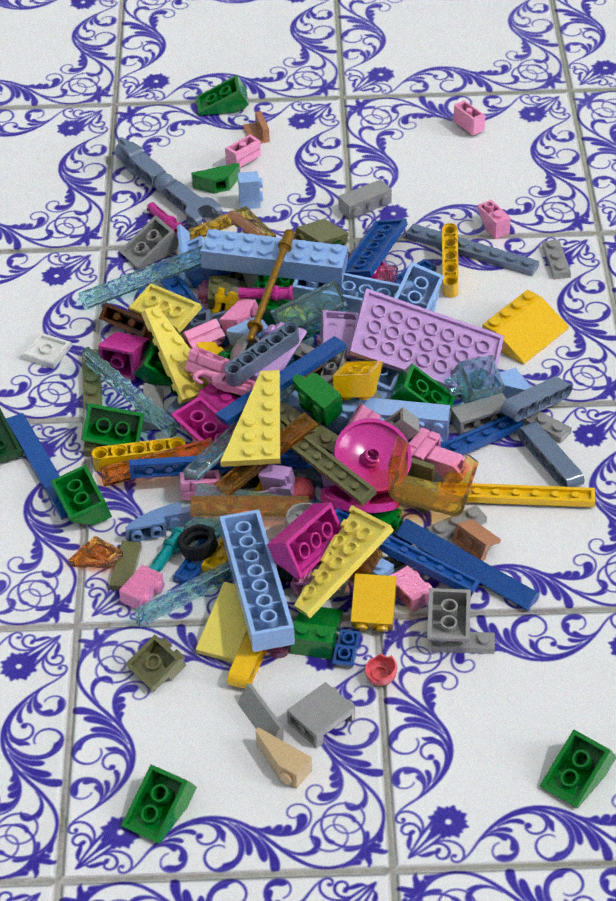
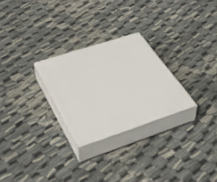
(46, 350)

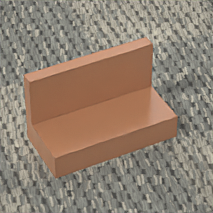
(258, 129)
(474, 538)

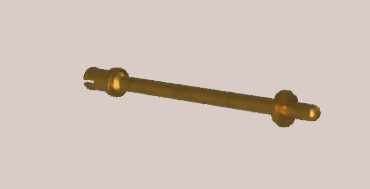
(284, 246)

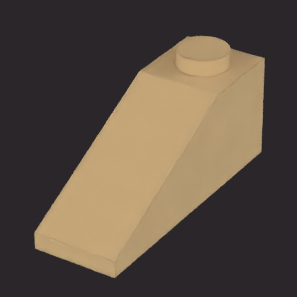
(287, 762)

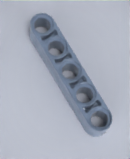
(262, 354)
(536, 398)
(550, 455)

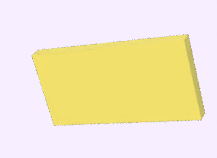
(175, 307)
(224, 627)

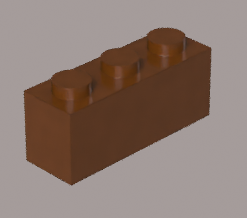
(125, 320)

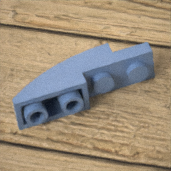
(157, 521)

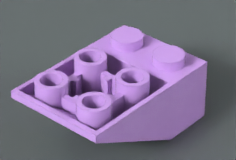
(339, 325)

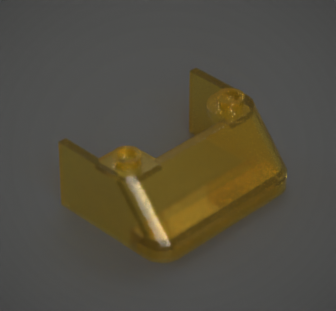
(443, 498)

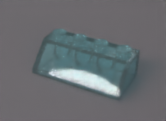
(307, 309)

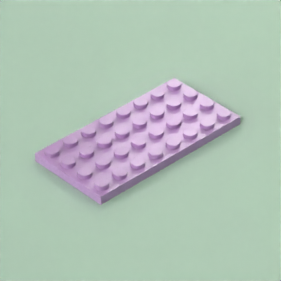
(410, 334)

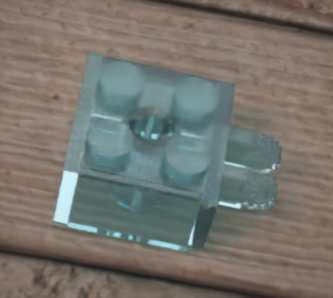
(476, 379)

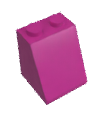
(123, 352)

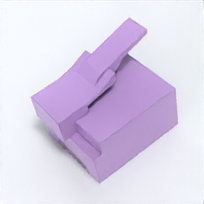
(277, 480)

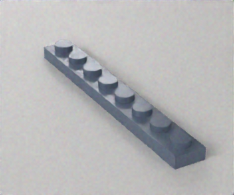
(476, 250)

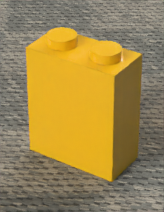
(373, 602)

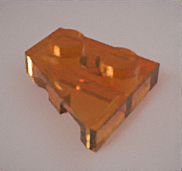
(96, 554)

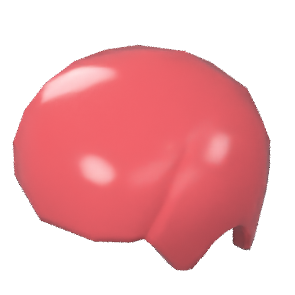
(304, 487)
(381, 670)

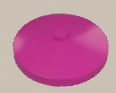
(367, 449)
(342, 501)

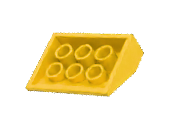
(527, 326)

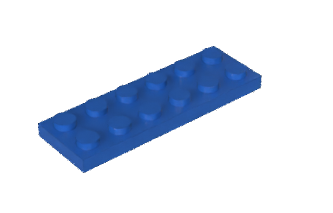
(375, 247)

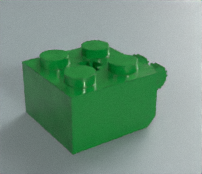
(318, 398)

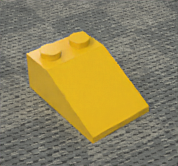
(357, 379)

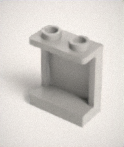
(320, 713)

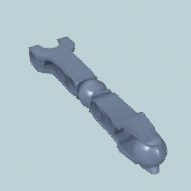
(176, 192)

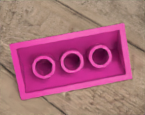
(200, 420)

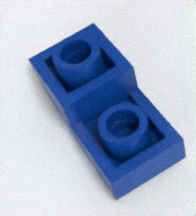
(346, 648)

